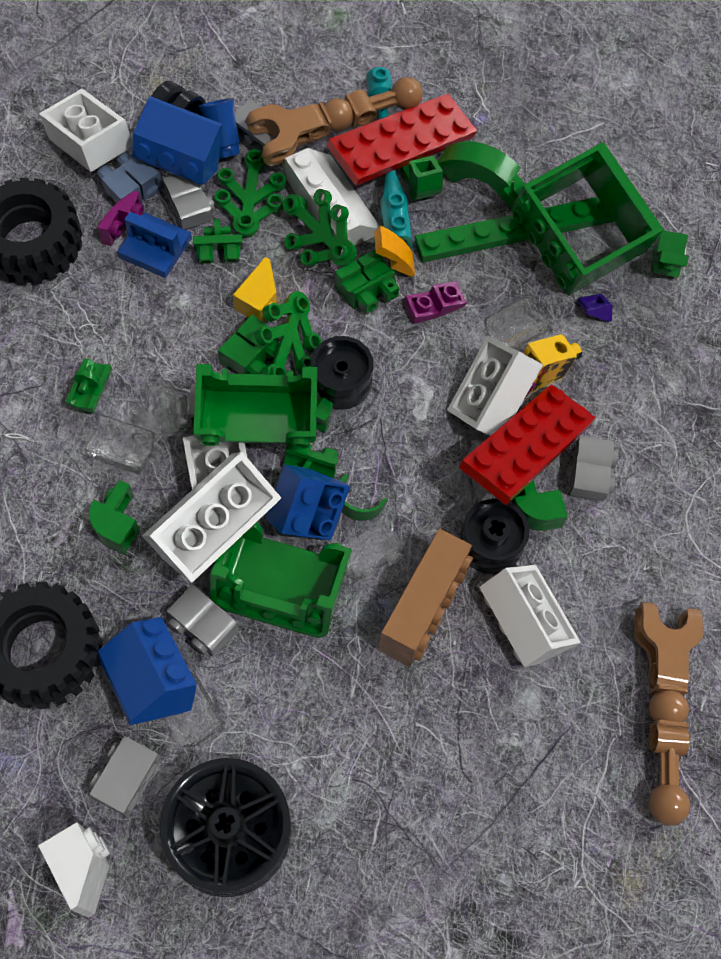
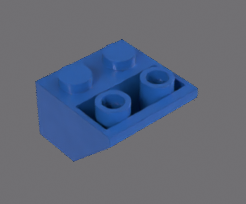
(308, 503)

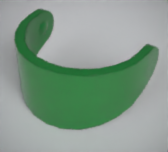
(361, 514)

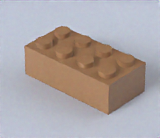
(423, 600)

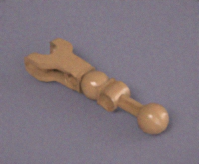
(315, 121)
(668, 707)

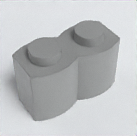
(188, 201)
(592, 468)
(202, 621)

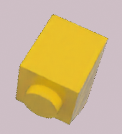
(256, 291)

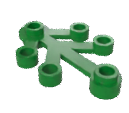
(249, 196)
(321, 230)
(297, 309)

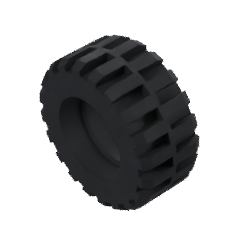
(51, 251)
(70, 668)

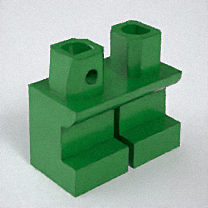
(365, 280)
(243, 352)

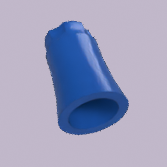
(224, 113)

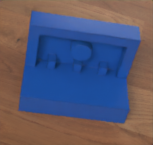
(153, 243)

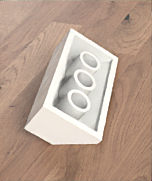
(317, 170)
(212, 516)

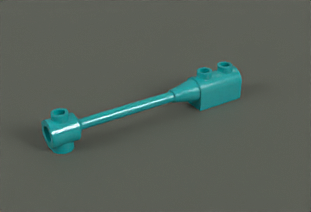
(394, 203)

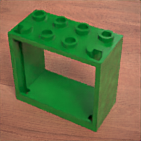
(616, 195)

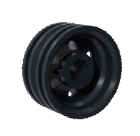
(188, 801)

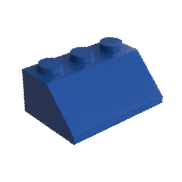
(177, 141)
(148, 672)

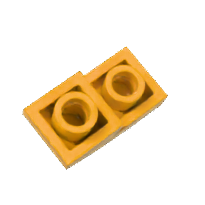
(396, 249)

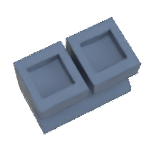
(130, 177)

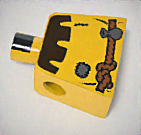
(556, 357)

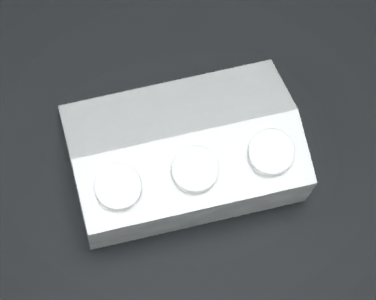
(494, 386)
(529, 614)
(78, 866)

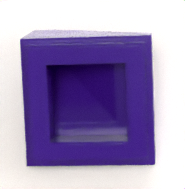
(596, 306)

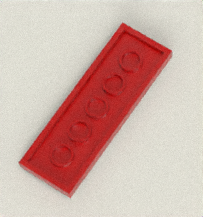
(400, 138)
(527, 444)

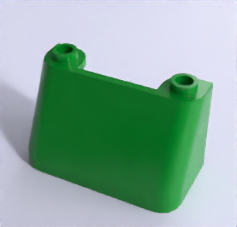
(255, 407)
(280, 582)

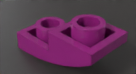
(113, 222)
(433, 304)

